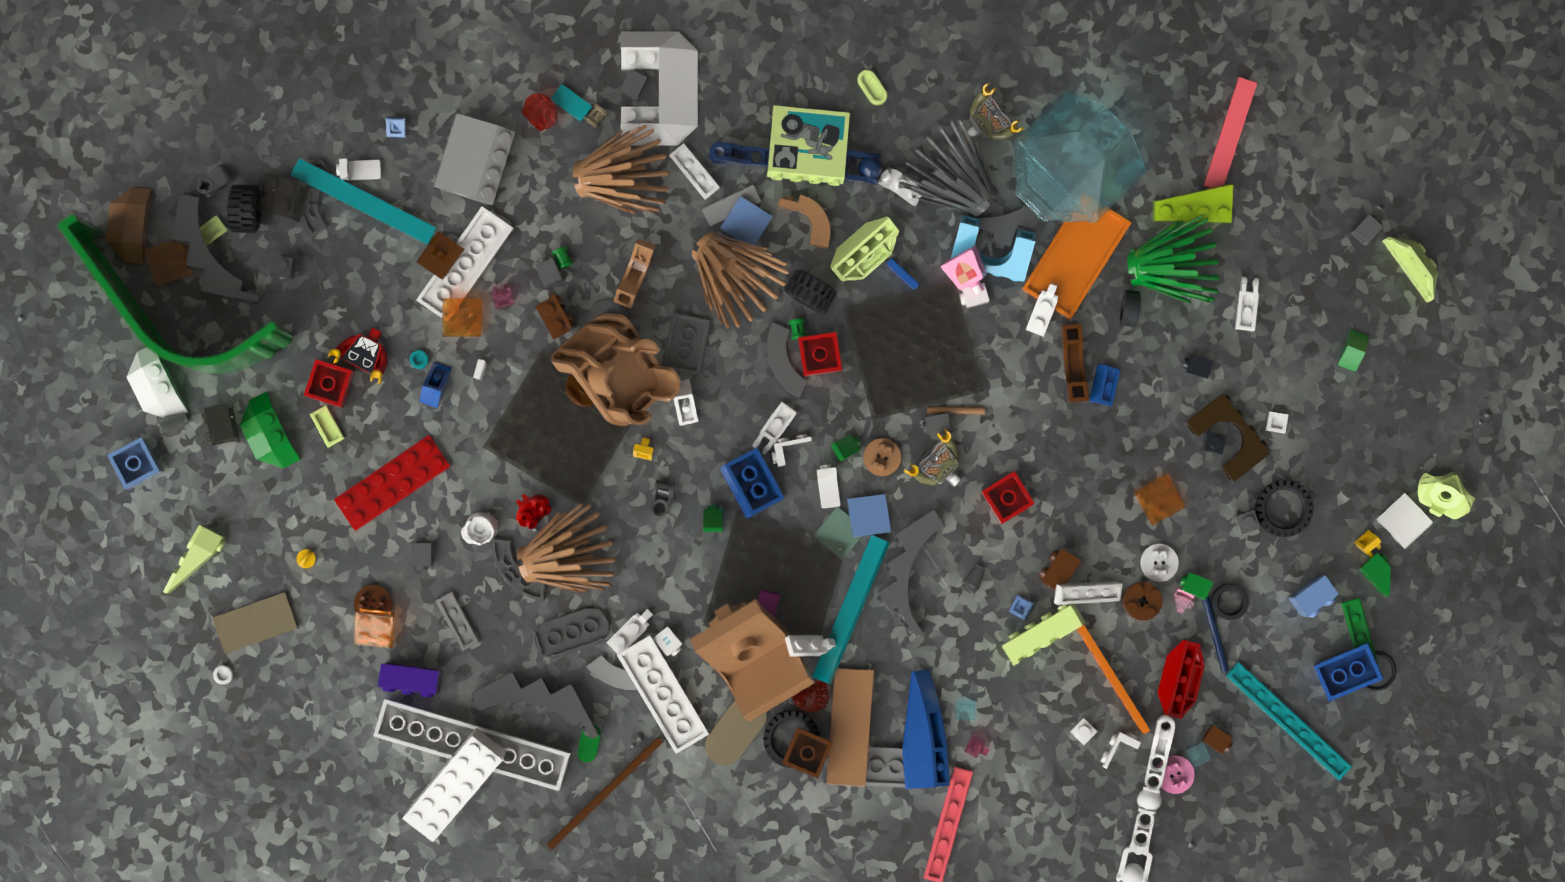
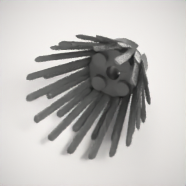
(961, 191)

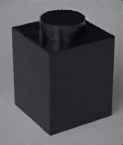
(1197, 366)
(1213, 443)

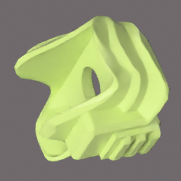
(1445, 495)

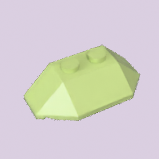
(865, 250)
(1415, 264)

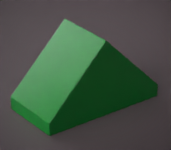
(1353, 350)

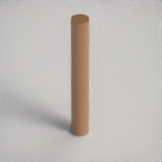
(955, 410)

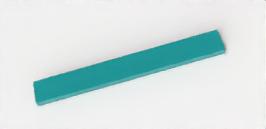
(363, 201)
(851, 608)
(1288, 721)

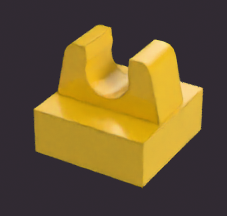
(643, 451)
(1368, 542)

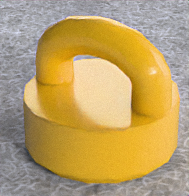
(306, 558)

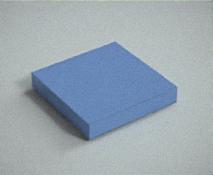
(746, 221)
(869, 515)

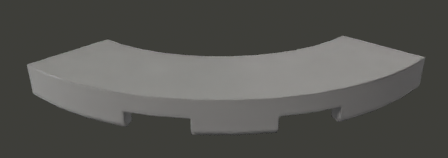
(611, 674)

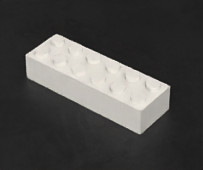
(454, 784)

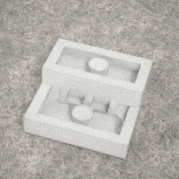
(1404, 521)

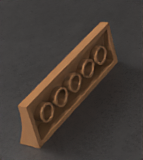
(850, 727)

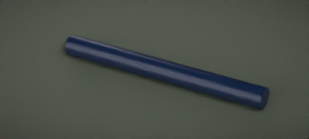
(1215, 635)

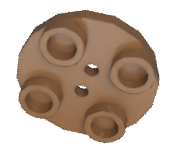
(877, 465)

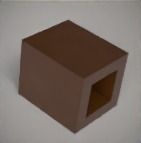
(1217, 739)

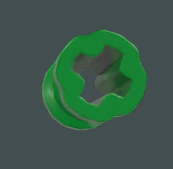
(562, 258)
(794, 323)

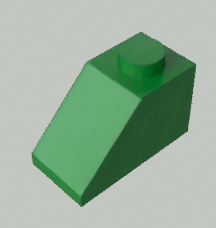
(846, 447)
(713, 519)
(1377, 573)
(1195, 586)

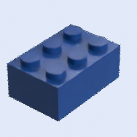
(752, 483)
(1348, 671)

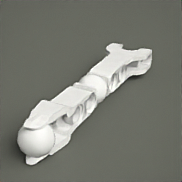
(1148, 802)

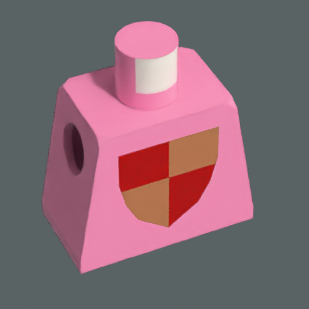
(966, 270)

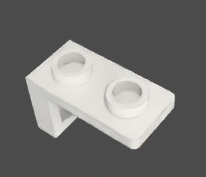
(358, 170)
(890, 179)
(778, 455)
(828, 486)
(1129, 739)

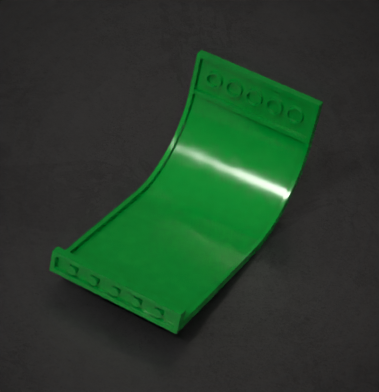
(249, 353)

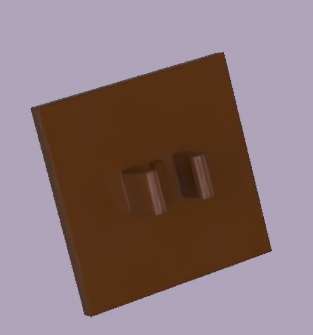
(440, 255)

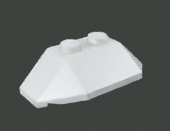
(154, 385)

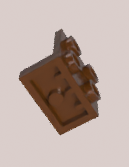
(554, 317)

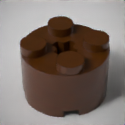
(1151, 596)

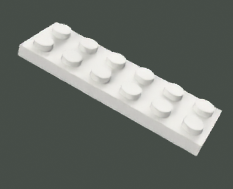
(481, 243)
(662, 694)

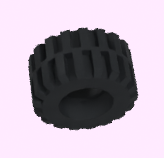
(242, 209)
(810, 291)

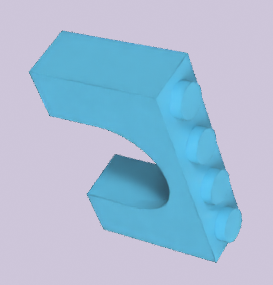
(1012, 265)

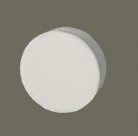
(223, 674)

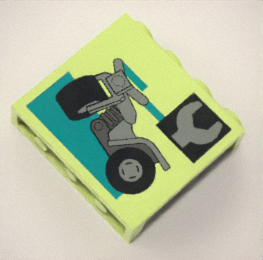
(808, 145)

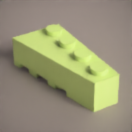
(1043, 633)

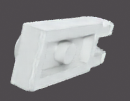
(1247, 306)
(775, 426)

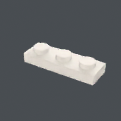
(694, 171)

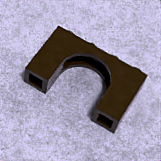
(1251, 450)

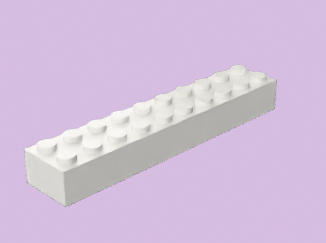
(444, 736)

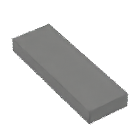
(719, 211)
(457, 621)

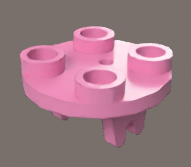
(1177, 783)

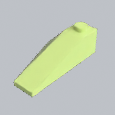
(201, 547)

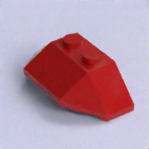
(1181, 679)

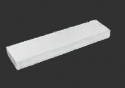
(1088, 592)

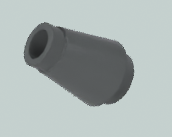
(173, 423)
(972, 581)

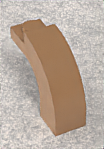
(813, 211)
(635, 273)

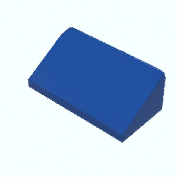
(1104, 385)

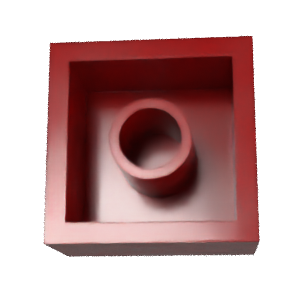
(819, 354)
(329, 383)
(1007, 497)

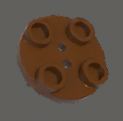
(364, 599)

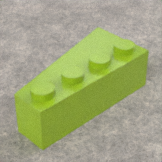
(1212, 202)

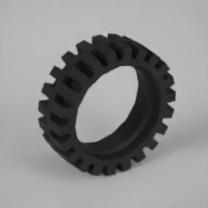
(1303, 495)
(775, 722)

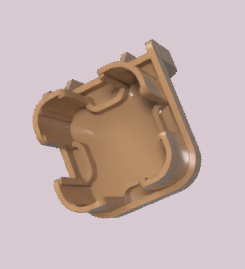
(617, 369)

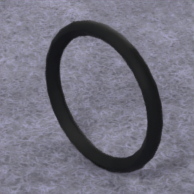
(1392, 677)

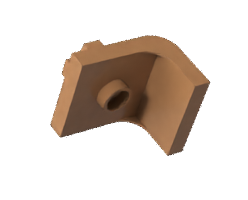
(752, 657)

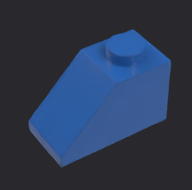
(435, 384)

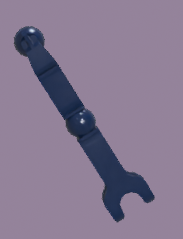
(737, 155)

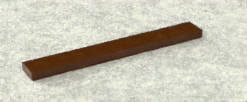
(604, 793)

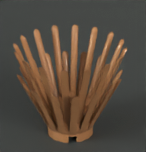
(600, 179)
(719, 259)
(550, 563)

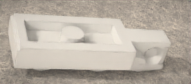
(1043, 311)
(630, 631)
(808, 645)

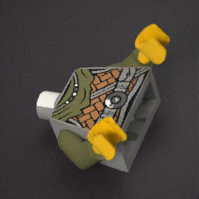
(990, 118)
(938, 463)

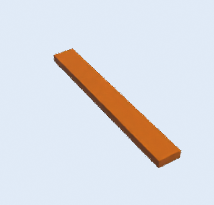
(1115, 683)

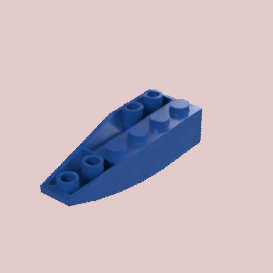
(924, 736)

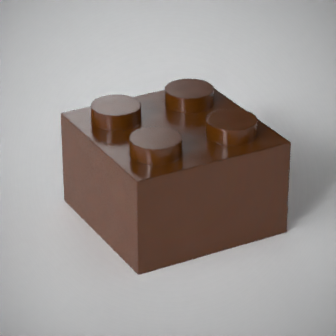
(1059, 569)
(807, 752)

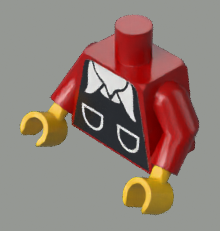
(363, 353)

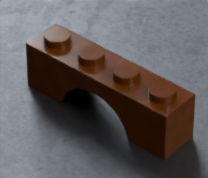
(1073, 363)

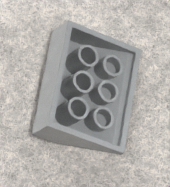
(474, 159)

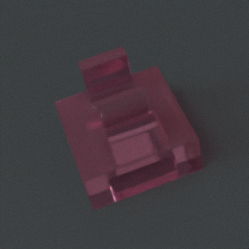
(503, 297)
(1183, 600)
(976, 746)

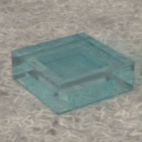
(965, 710)
(1198, 755)

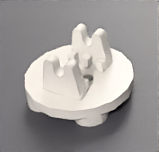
(1159, 553)

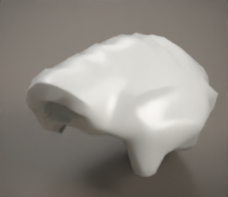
(480, 528)

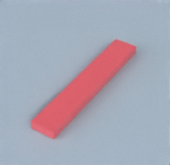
(1230, 133)
(948, 824)

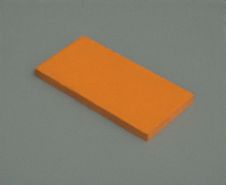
(1076, 260)

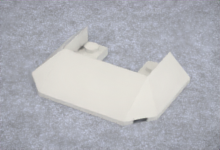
(677, 85)

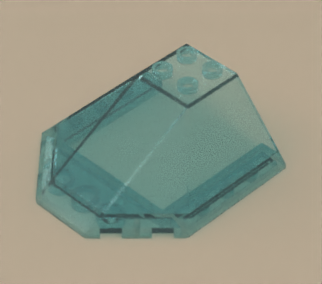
(1075, 161)

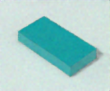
(571, 103)

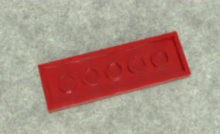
(392, 483)

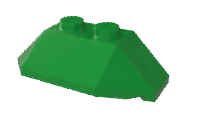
(267, 433)

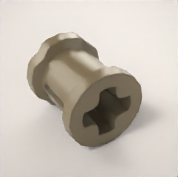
(595, 116)

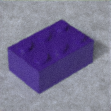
(409, 679)

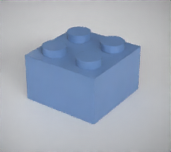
(135, 463)
(1314, 596)

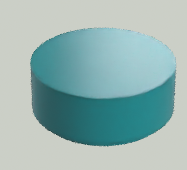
(419, 359)

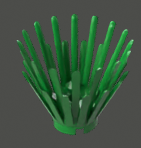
(1155, 265)

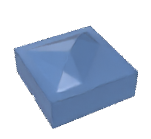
(395, 126)
(1021, 608)

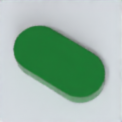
(588, 747)

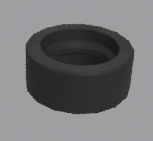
(1130, 308)
(1229, 616)

